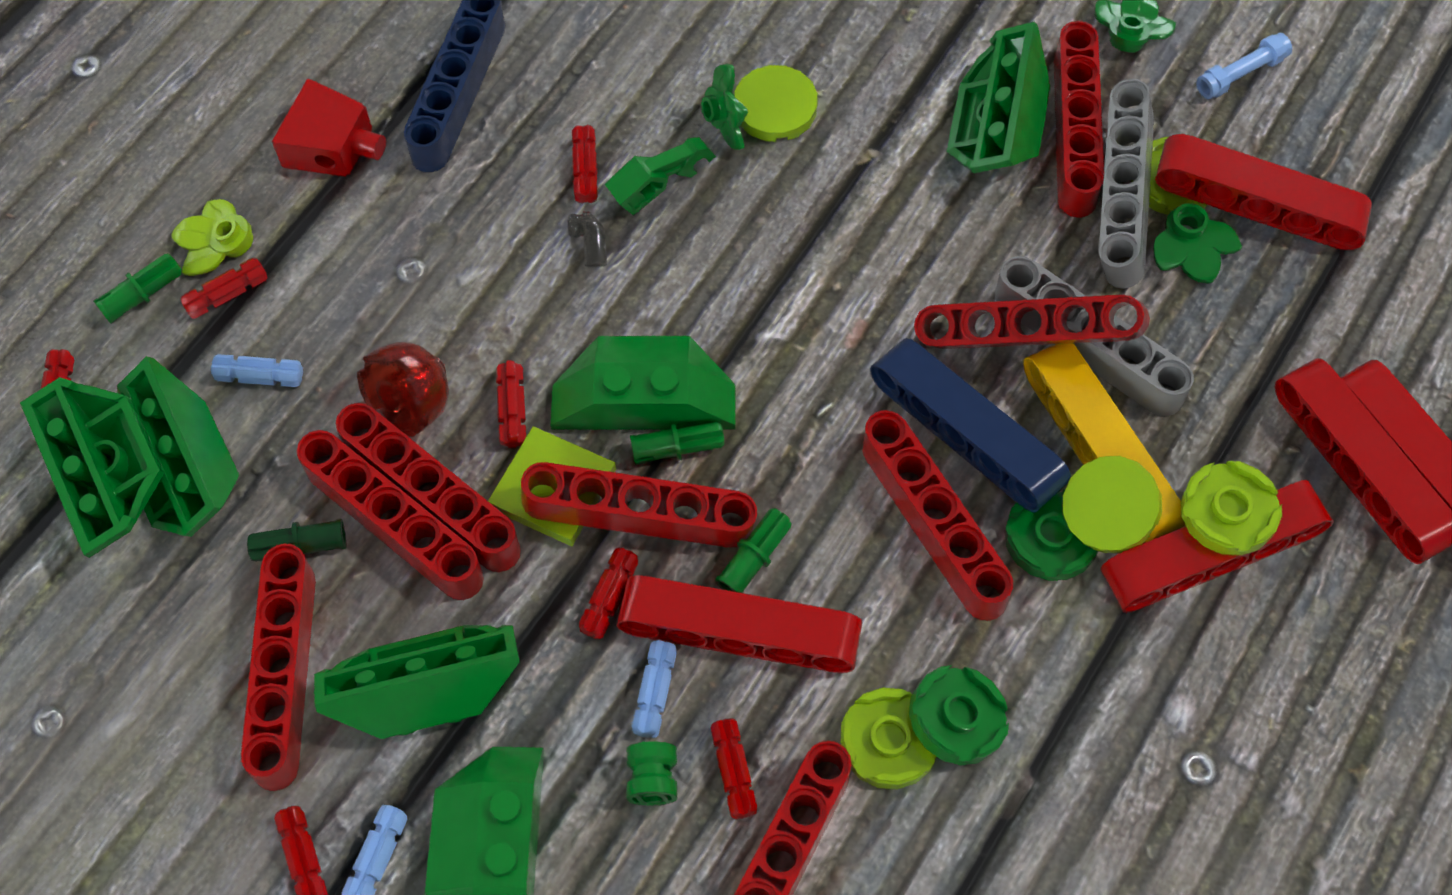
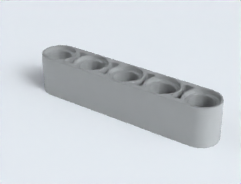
(1131, 199)
(1138, 380)

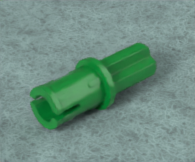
(138, 287)
(676, 442)
(754, 551)

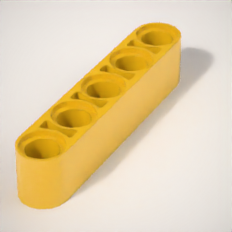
(1093, 420)

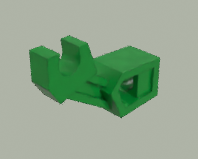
(647, 177)

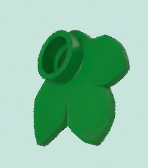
(1133, 23)
(723, 108)
(1197, 248)

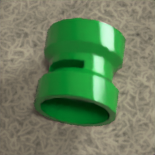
(652, 773)

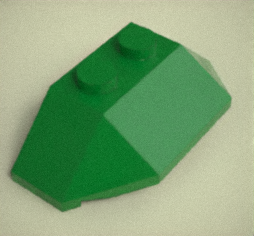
(1002, 102)
(642, 387)
(188, 447)
(94, 458)
(418, 680)
(487, 826)

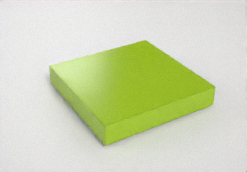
(545, 447)

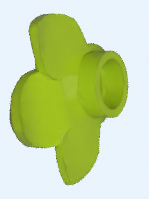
(212, 237)

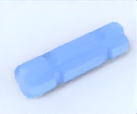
(257, 370)
(654, 689)
(376, 851)

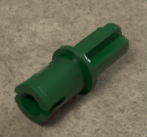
(308, 538)

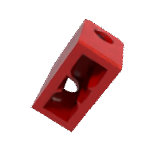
(326, 132)

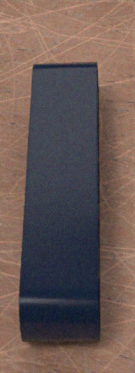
(453, 83)
(971, 425)

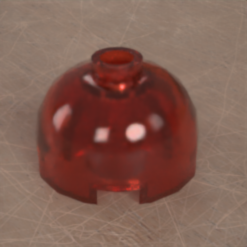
(405, 385)

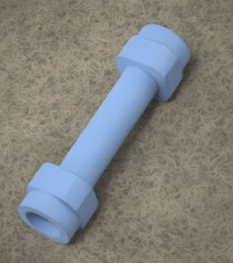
(1270, 51)

